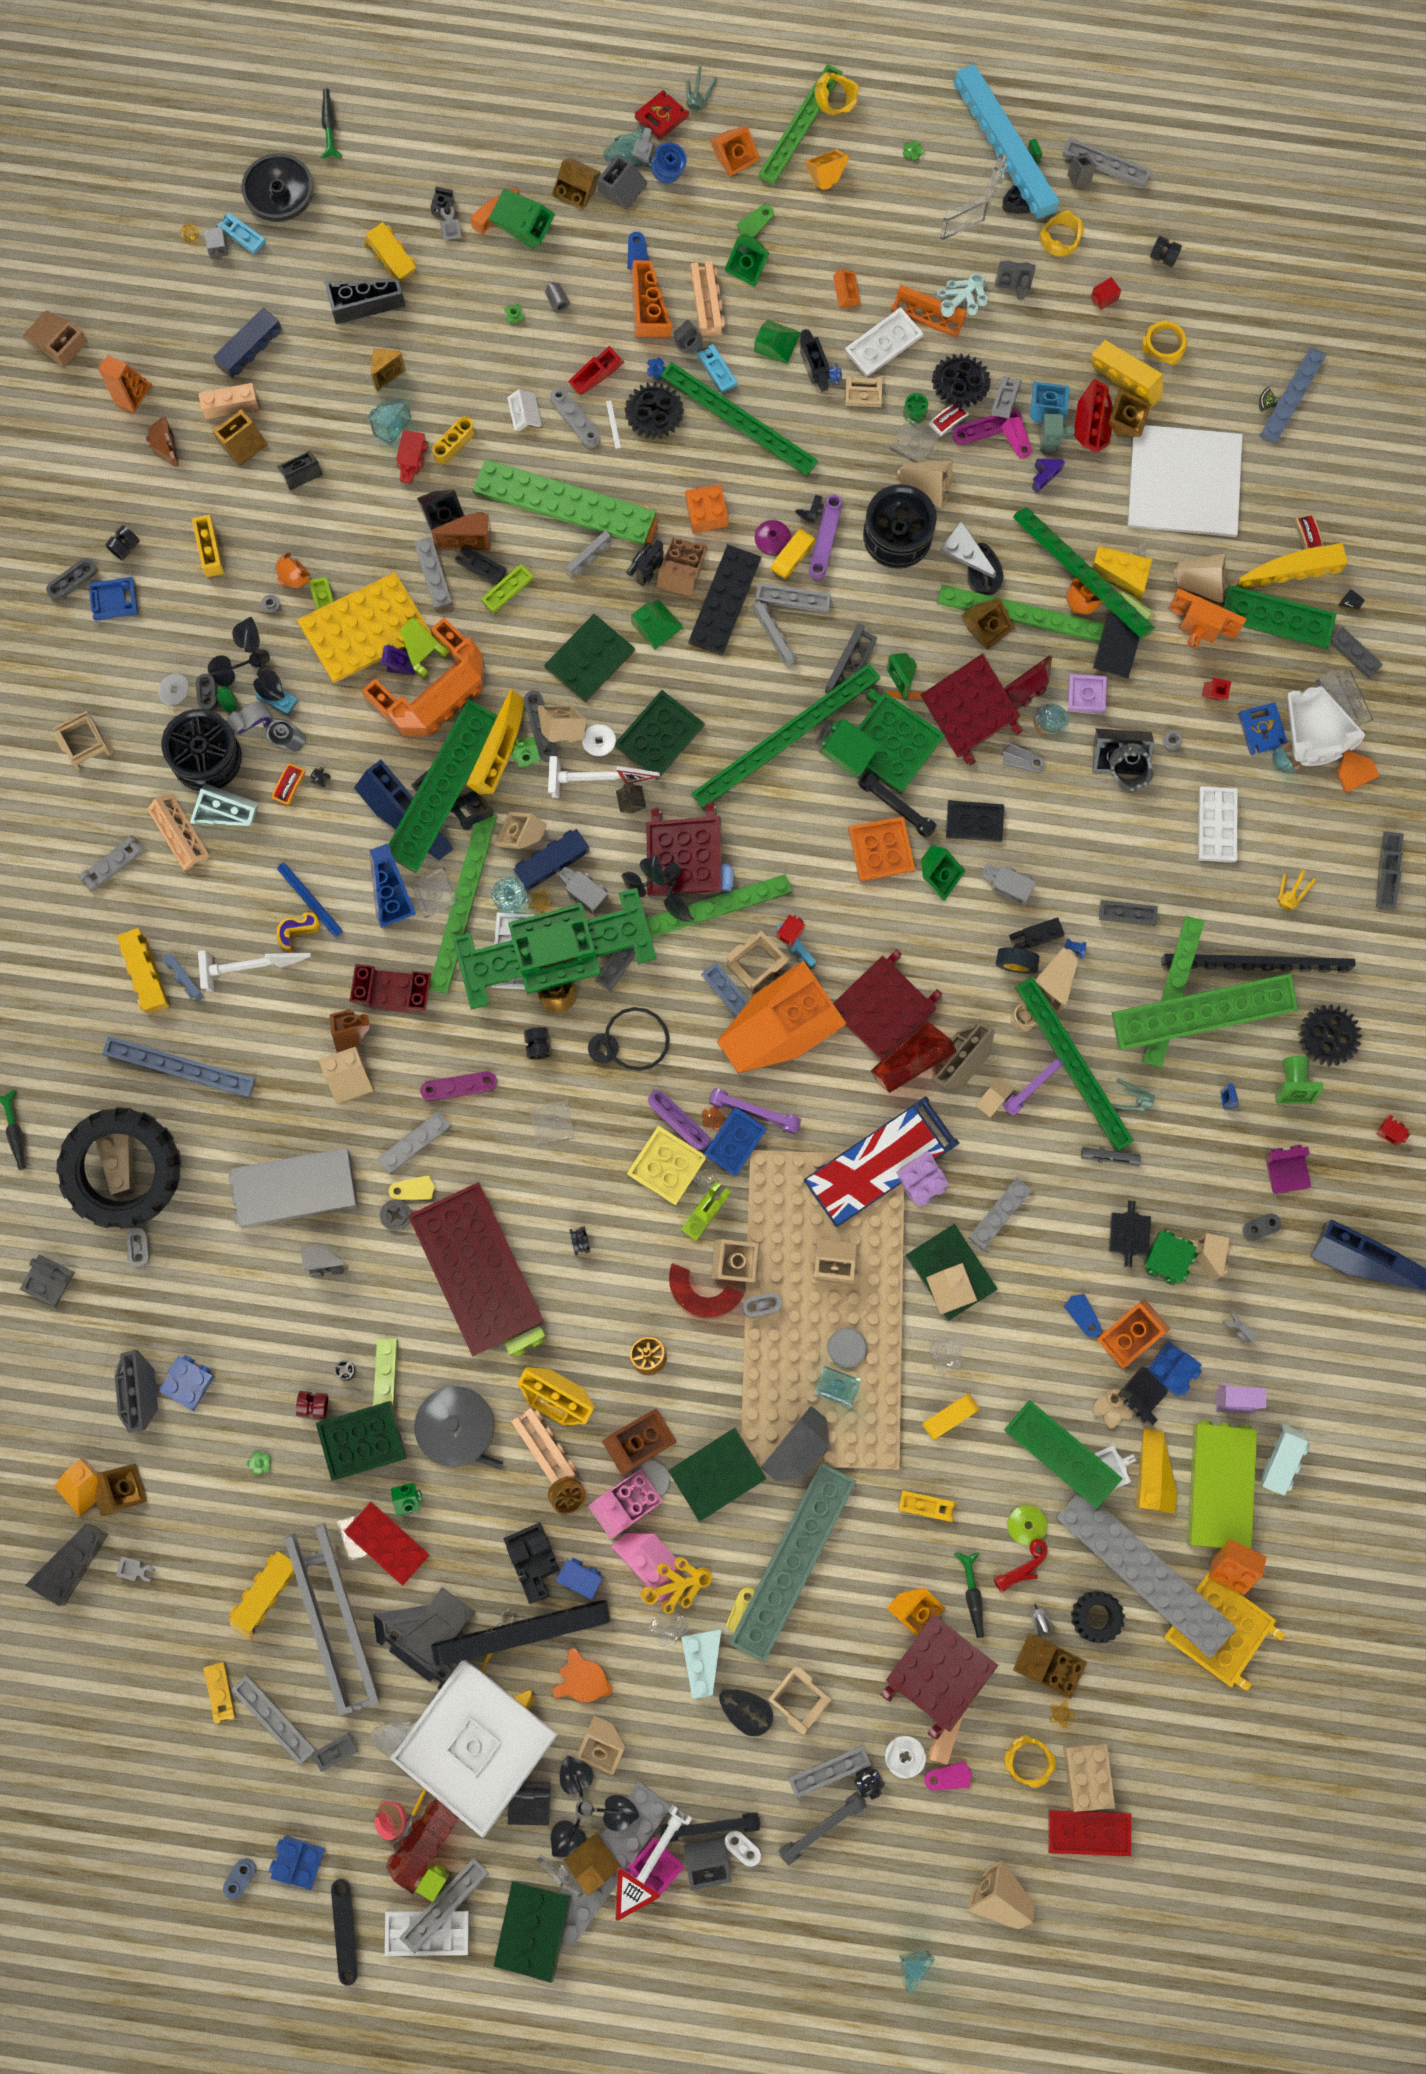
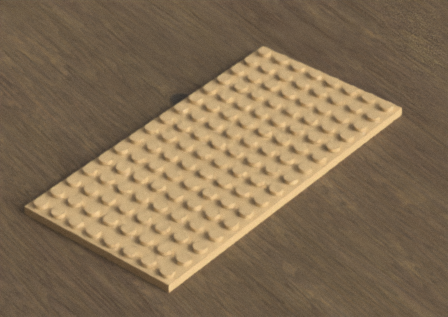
(791, 1346)

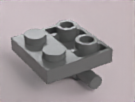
(1015, 276)
(47, 1280)

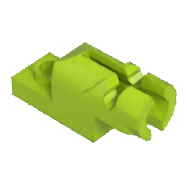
(705, 1212)

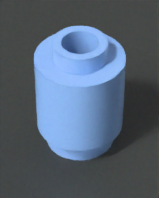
(727, 878)

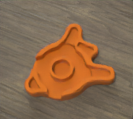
(583, 1679)

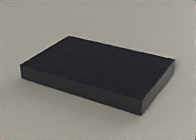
(1116, 648)
(975, 821)

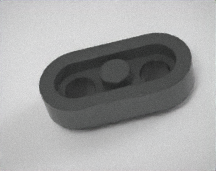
(206, 693)
(1262, 1226)

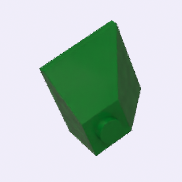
(747, 259)
(776, 341)
(655, 623)
(902, 671)
(941, 870)

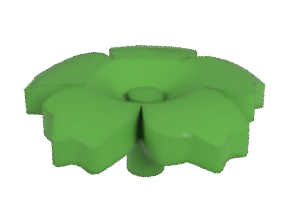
(913, 150)
(259, 1463)

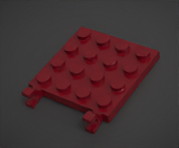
(971, 707)
(692, 845)
(884, 1006)
(940, 1675)

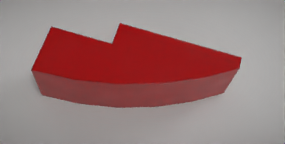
(596, 370)

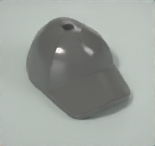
(688, 338)
(288, 738)

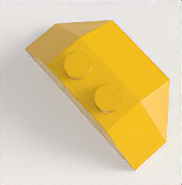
(555, 1396)

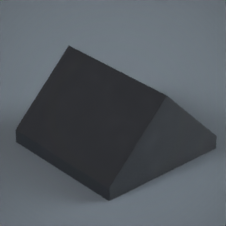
(300, 470)

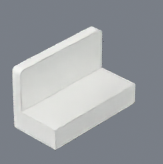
(524, 409)

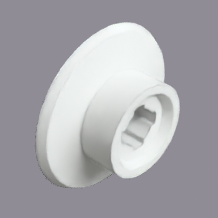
(178, 692)
(595, 733)

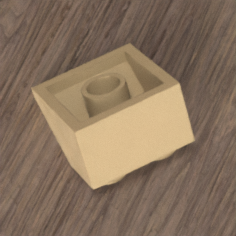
(561, 723)
(734, 1261)

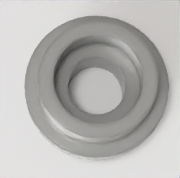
(270, 608)
(1172, 735)

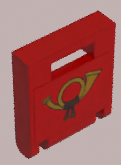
(664, 111)

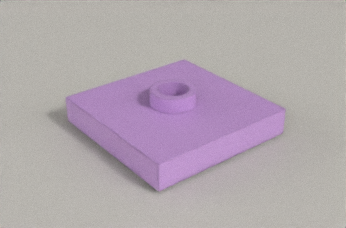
(1087, 693)

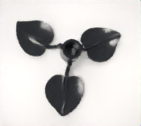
(247, 637)
(652, 869)
(618, 1813)

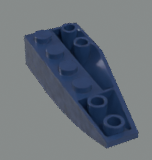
(391, 800)
(1366, 1258)

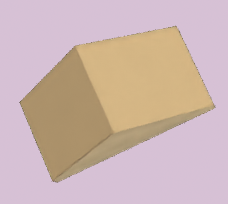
(994, 1097)

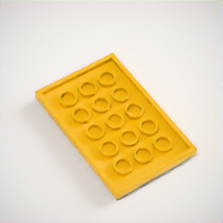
(359, 625)

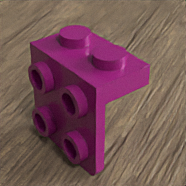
(1288, 1169)

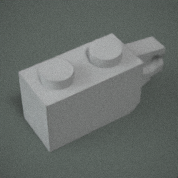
(1009, 883)
(584, 890)

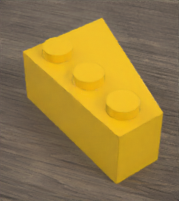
(390, 252)
(1122, 569)

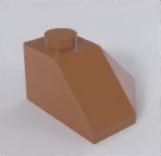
(162, 441)
(348, 1029)

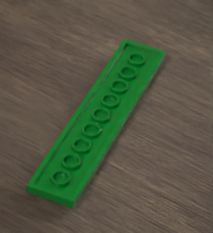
(441, 786)

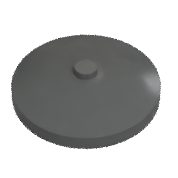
(454, 1426)

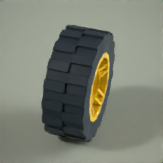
(1017, 960)

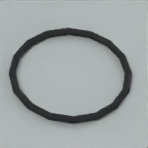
(634, 1067)

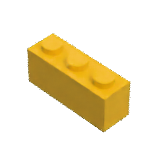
(208, 546)

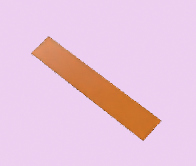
(912, 695)

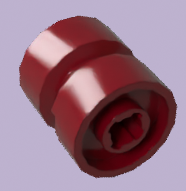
(311, 1404)

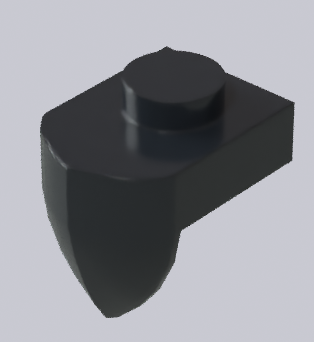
(816, 508)

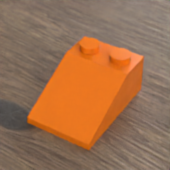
(1133, 1333)

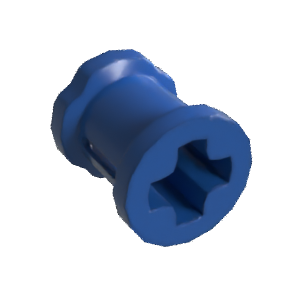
(1076, 947)

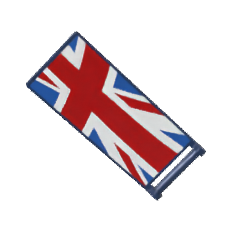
(871, 1165)

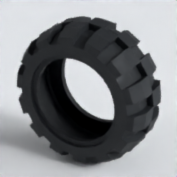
(92, 1205)

